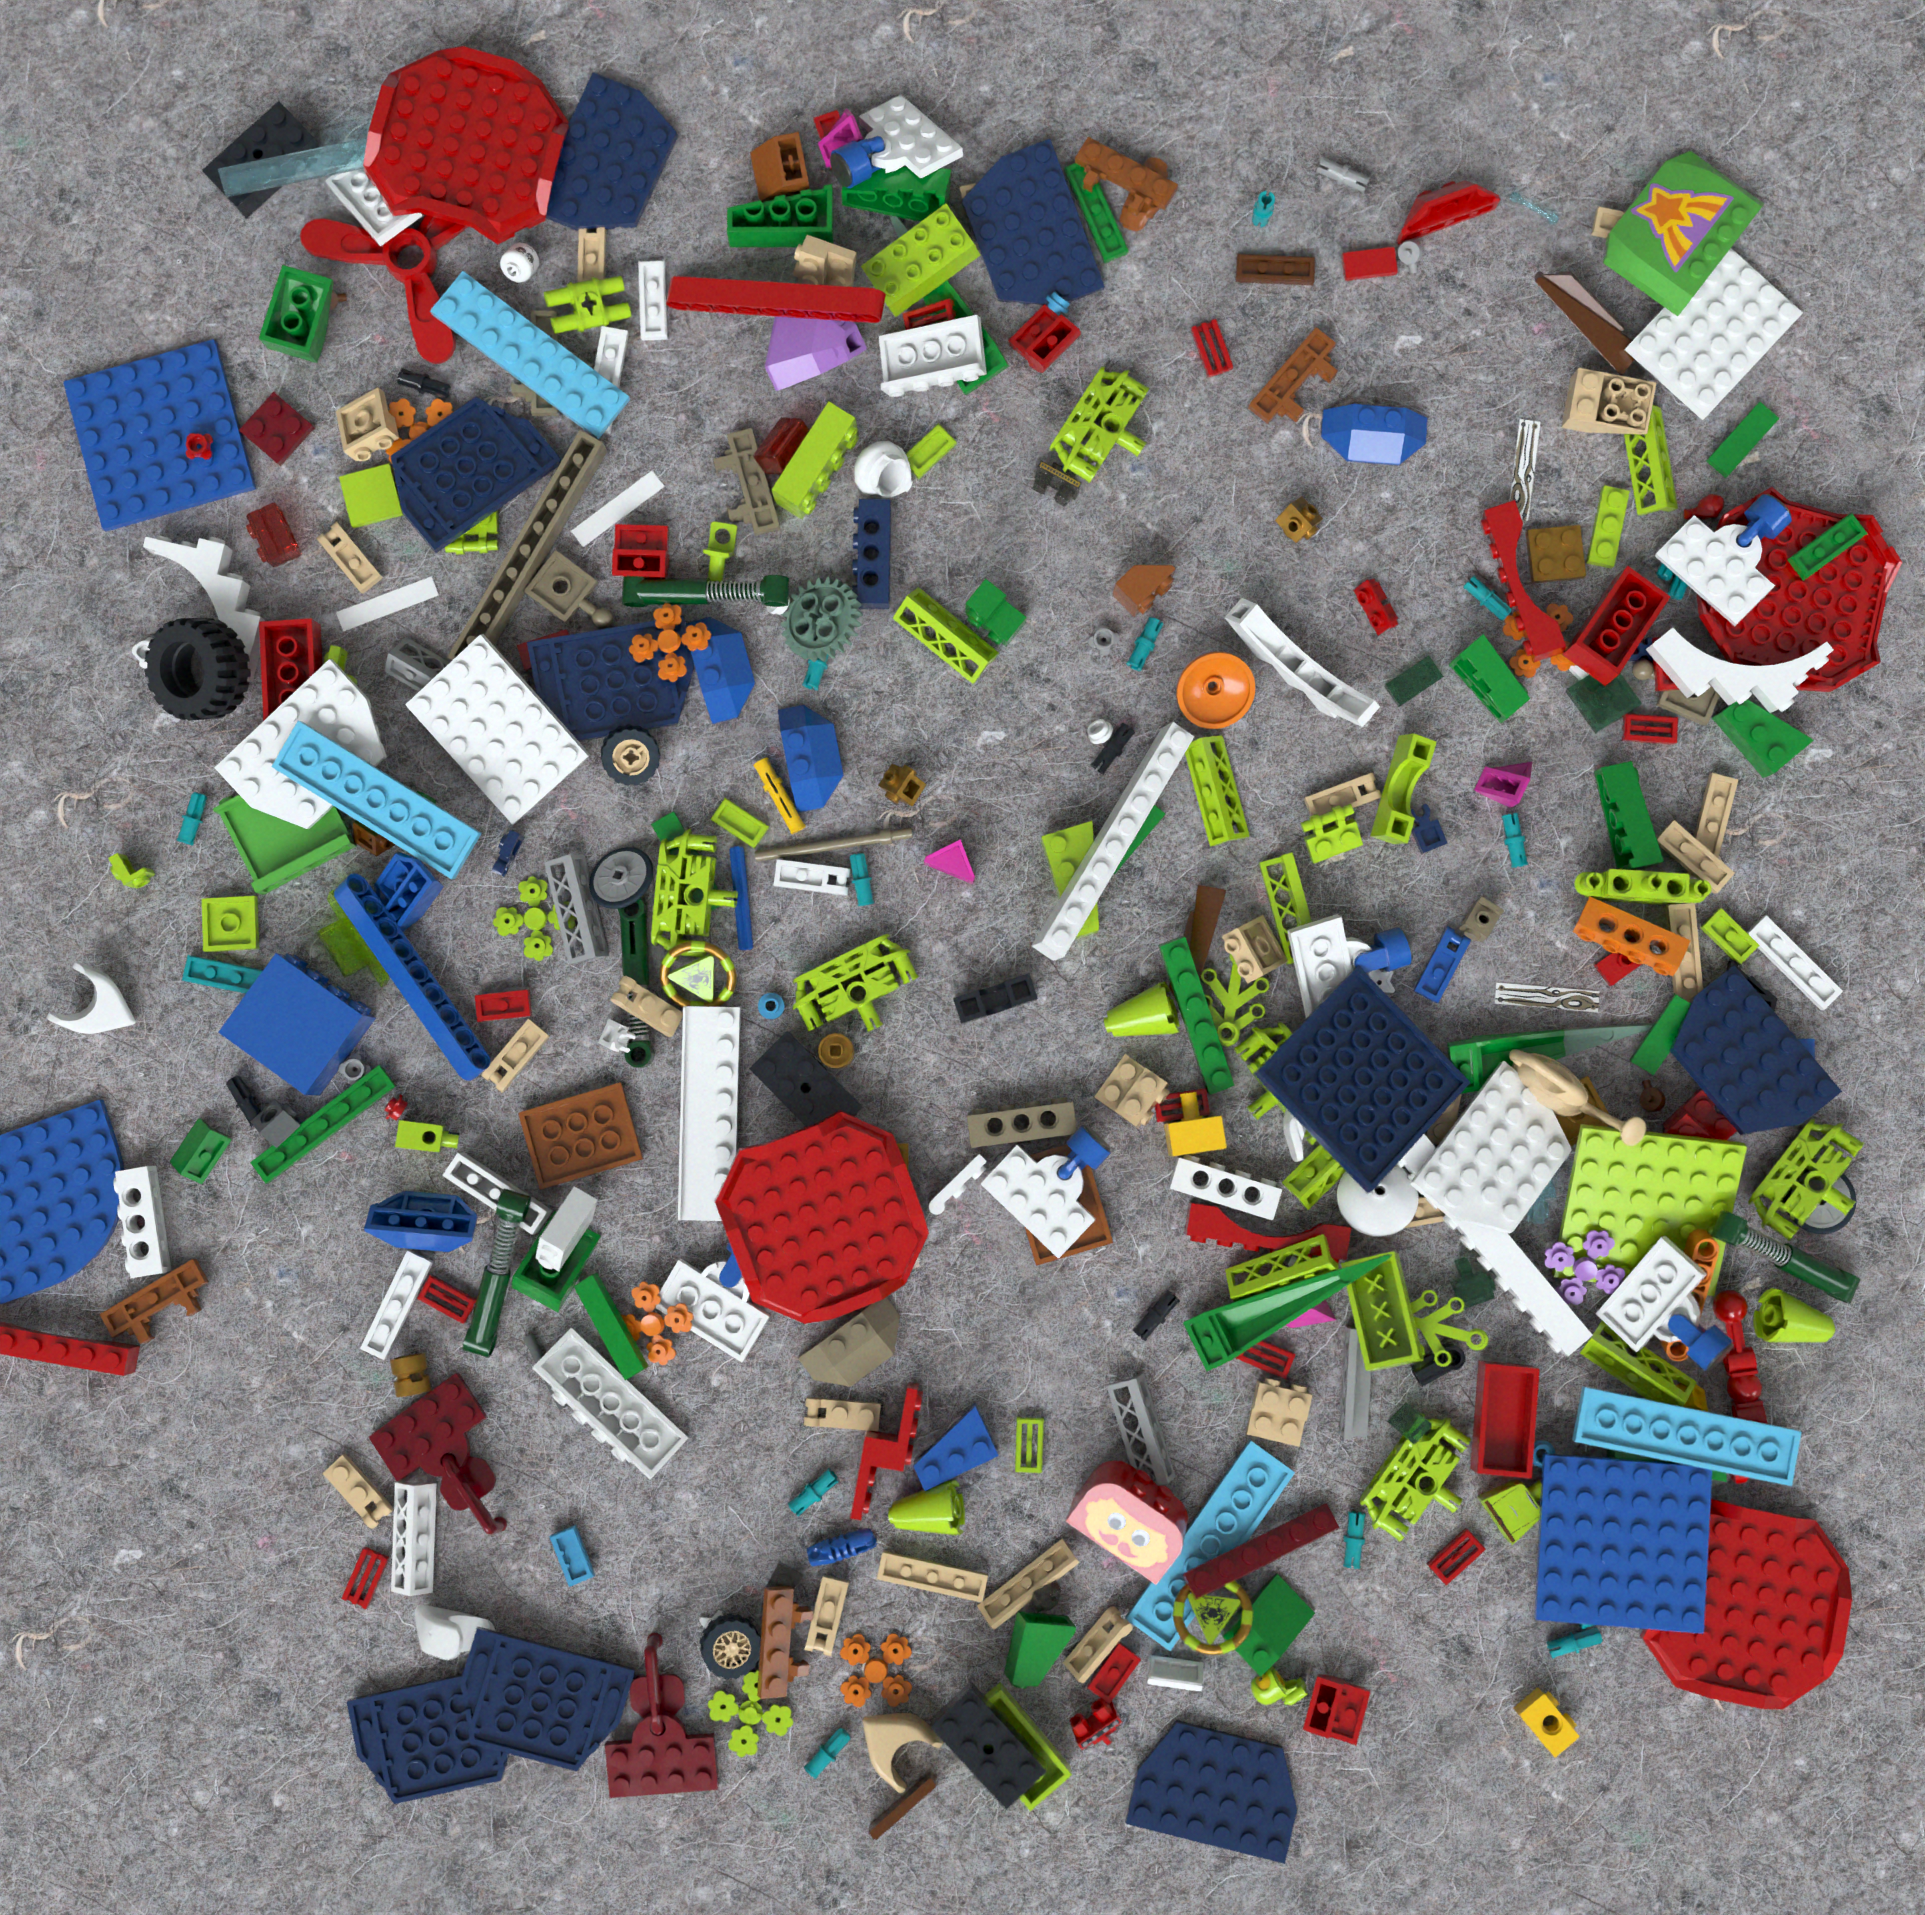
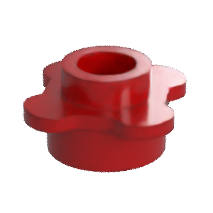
(193, 441)
(395, 1107)

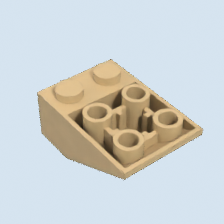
(1608, 403)

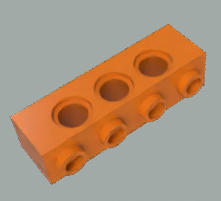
(1645, 933)

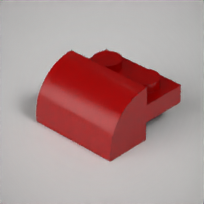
(1044, 338)
(641, 551)
(1336, 1709)

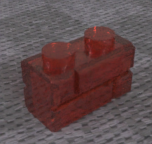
(780, 445)
(273, 535)

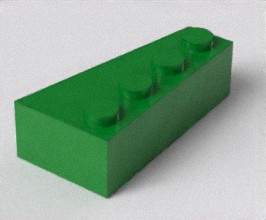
(900, 193)
(783, 220)
(1627, 817)

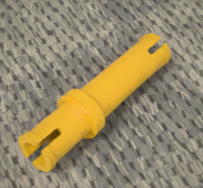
(764, 768)

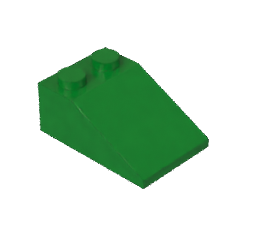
(298, 314)
(549, 1285)
(1276, 1622)

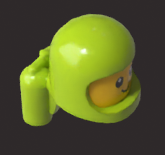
(1272, 1687)

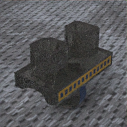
(1055, 477)

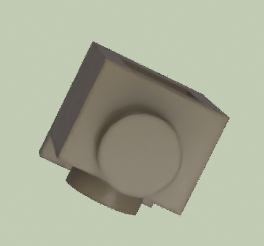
(1484, 910)

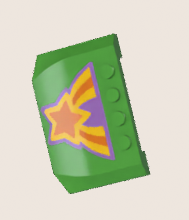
(1679, 230)

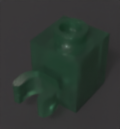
(1472, 1287)

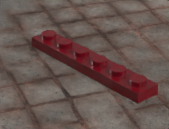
(1260, 1551)

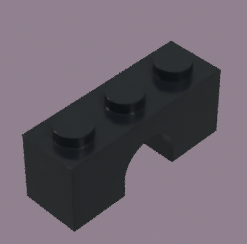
(995, 999)

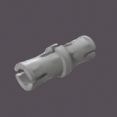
(1343, 174)

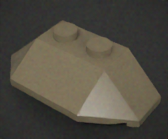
(855, 1346)

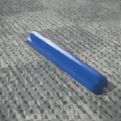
(742, 910)

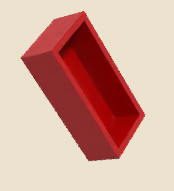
(1504, 1419)

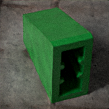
(1036, 1646)

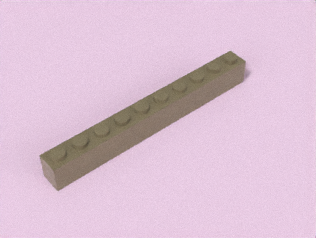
(533, 542)

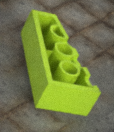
(1064, 855)

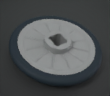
(616, 892)
(1825, 1217)

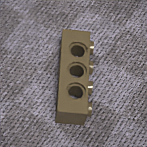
(1064, 1123)

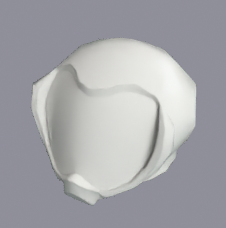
(882, 470)

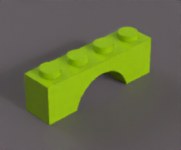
(1409, 761)

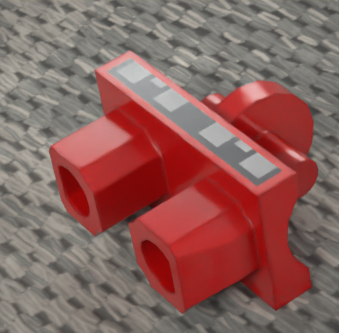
(1097, 1726)

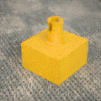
(1194, 1132)

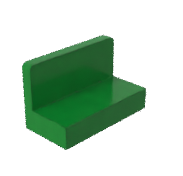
(199, 1151)

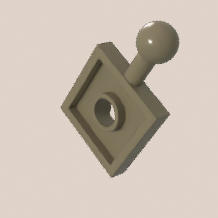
(579, 588)
(1695, 709)

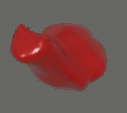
(1707, 508)

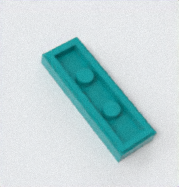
(219, 974)

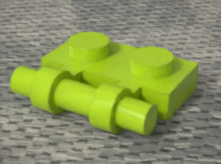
(486, 527)
(1332, 840)

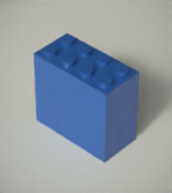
(297, 1023)

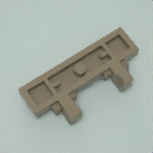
(539, 406)
(757, 502)

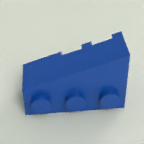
(957, 1450)

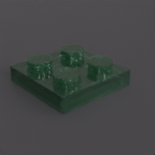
(1603, 704)

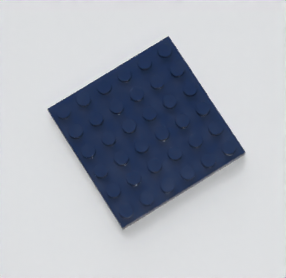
(1362, 1079)

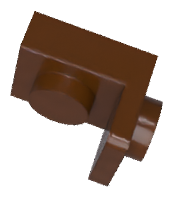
(370, 839)

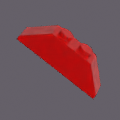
(1446, 208)

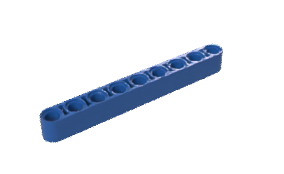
(412, 977)

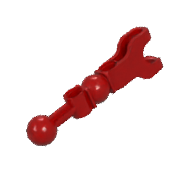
(1739, 1363)

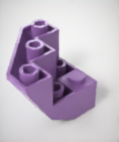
(808, 348)

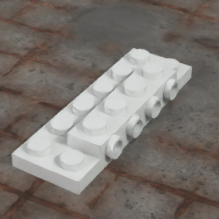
(609, 1404)

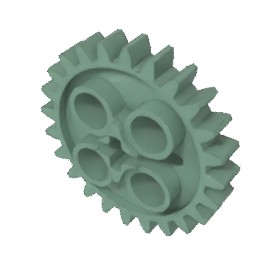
(821, 619)

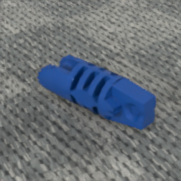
(841, 1547)

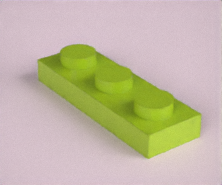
(1607, 527)

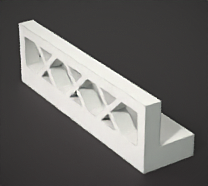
(417, 1538)

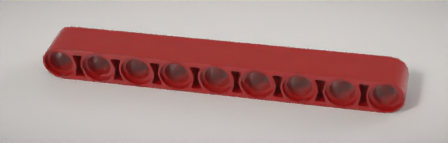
(776, 299)

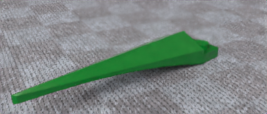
(1239, 1325)

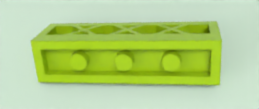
(1659, 465)
(946, 625)
(1212, 790)
(1296, 895)
(1314, 1177)
(1287, 1275)
(1636, 1370)

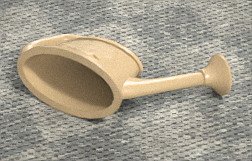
(1564, 1093)

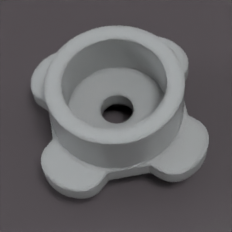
(1103, 632)
(347, 1068)

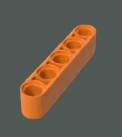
(1706, 1259)

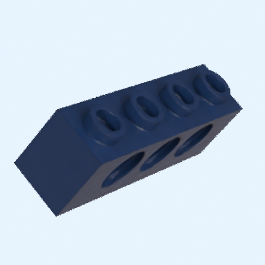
(879, 513)

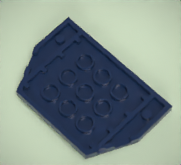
(609, 158)
(1031, 230)
(468, 470)
(599, 685)
(1749, 1058)
(540, 1699)
(420, 1741)
(1216, 1791)

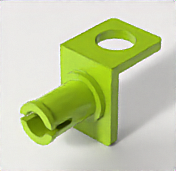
(719, 552)

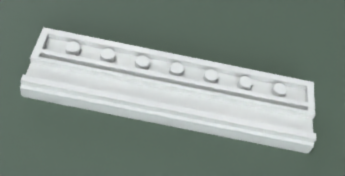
(707, 1107)

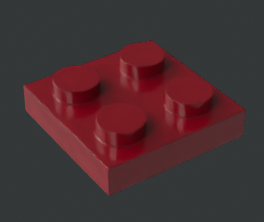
(277, 428)

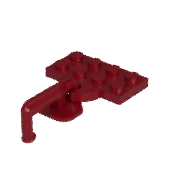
(427, 1434)
(657, 1757)

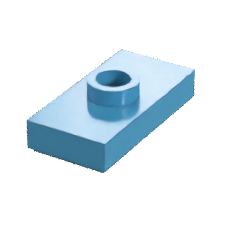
(572, 1555)

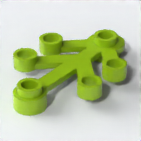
(1231, 1002)
(1430, 1327)

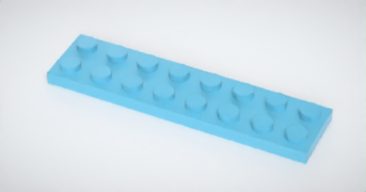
(530, 355)
(376, 800)
(1687, 1436)
(1219, 1526)

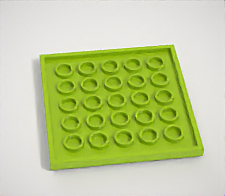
(1646, 1193)

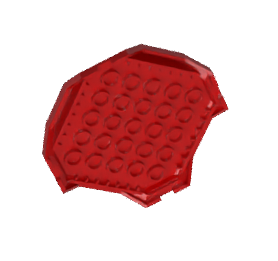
(466, 142)
(1833, 605)
(822, 1218)
(1771, 1612)

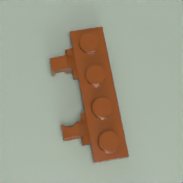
(1140, 181)
(1279, 392)
(135, 1311)
(775, 1663)

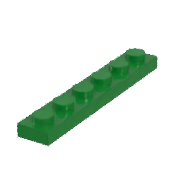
(1196, 1015)
(324, 1124)

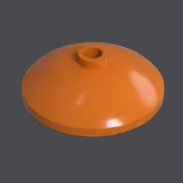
(1226, 700)

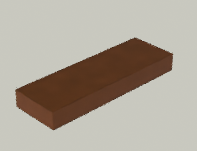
(1275, 269)
(902, 1805)

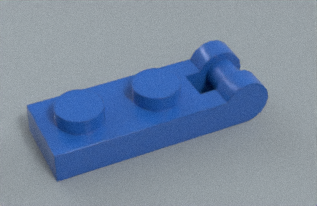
(1441, 965)

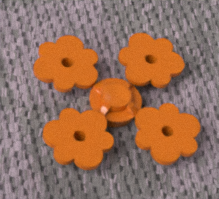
(403, 406)
(669, 641)
(1529, 669)
(653, 1324)
(875, 1670)

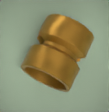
(836, 1051)
(406, 1365)

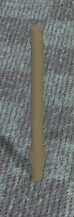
(884, 837)

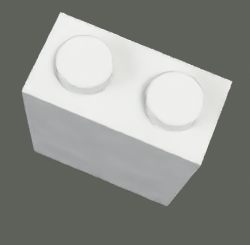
(565, 1229)

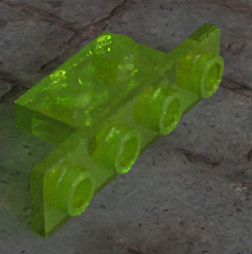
(348, 947)

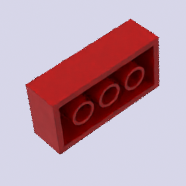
(1616, 625)
(288, 658)

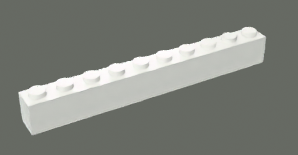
(1112, 842)
(1513, 1270)

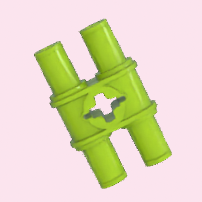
(592, 290)

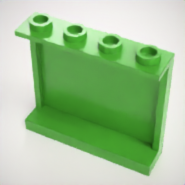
(279, 849)

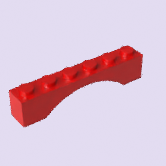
(1540, 631)
(1211, 1223)
(68, 1351)

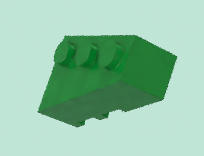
(1490, 679)
(1761, 736)

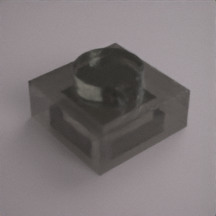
(784, 1576)
(1046, 1597)

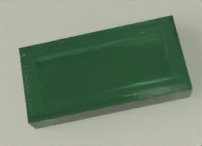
(1413, 681)
(1410, 1423)

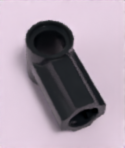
(1428, 1370)

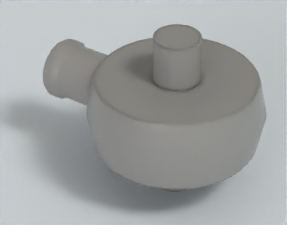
(1410, 253)

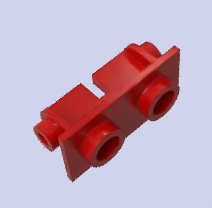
(1370, 597)

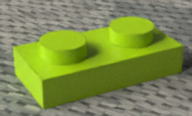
(1729, 936)

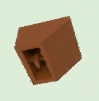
(779, 167)
(1141, 585)

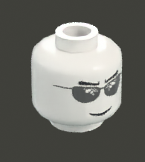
(519, 262)

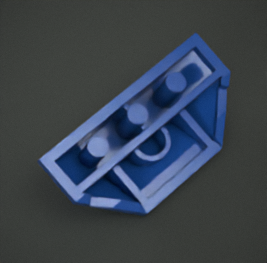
(1374, 433)
(723, 671)
(810, 756)
(407, 889)
(422, 1221)

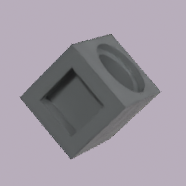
(276, 1122)

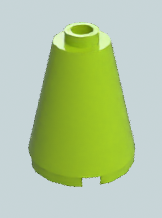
(1144, 1014)
(1790, 1320)
(931, 1510)

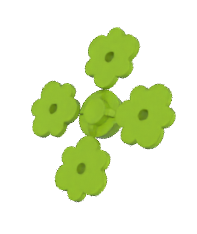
(534, 919)
(750, 1714)

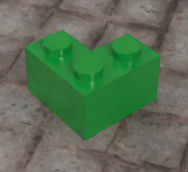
(994, 614)

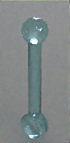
(1515, 197)

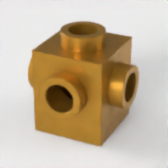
(1299, 520)
(901, 784)

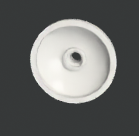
(1377, 1213)

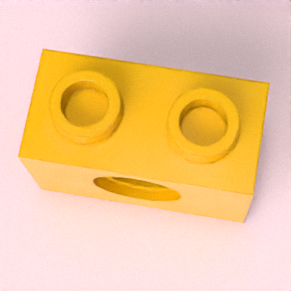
(1555, 1736)

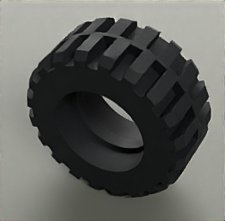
(171, 668)

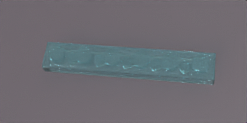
(293, 167)

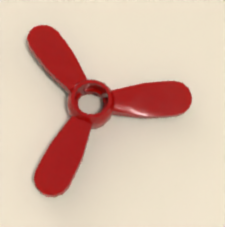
(355, 245)

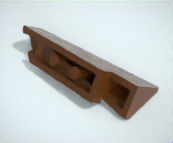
(1589, 316)
(1202, 924)

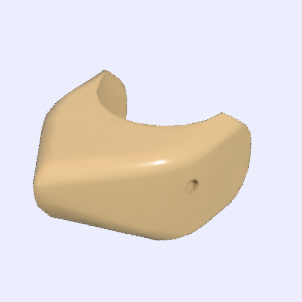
(887, 1733)

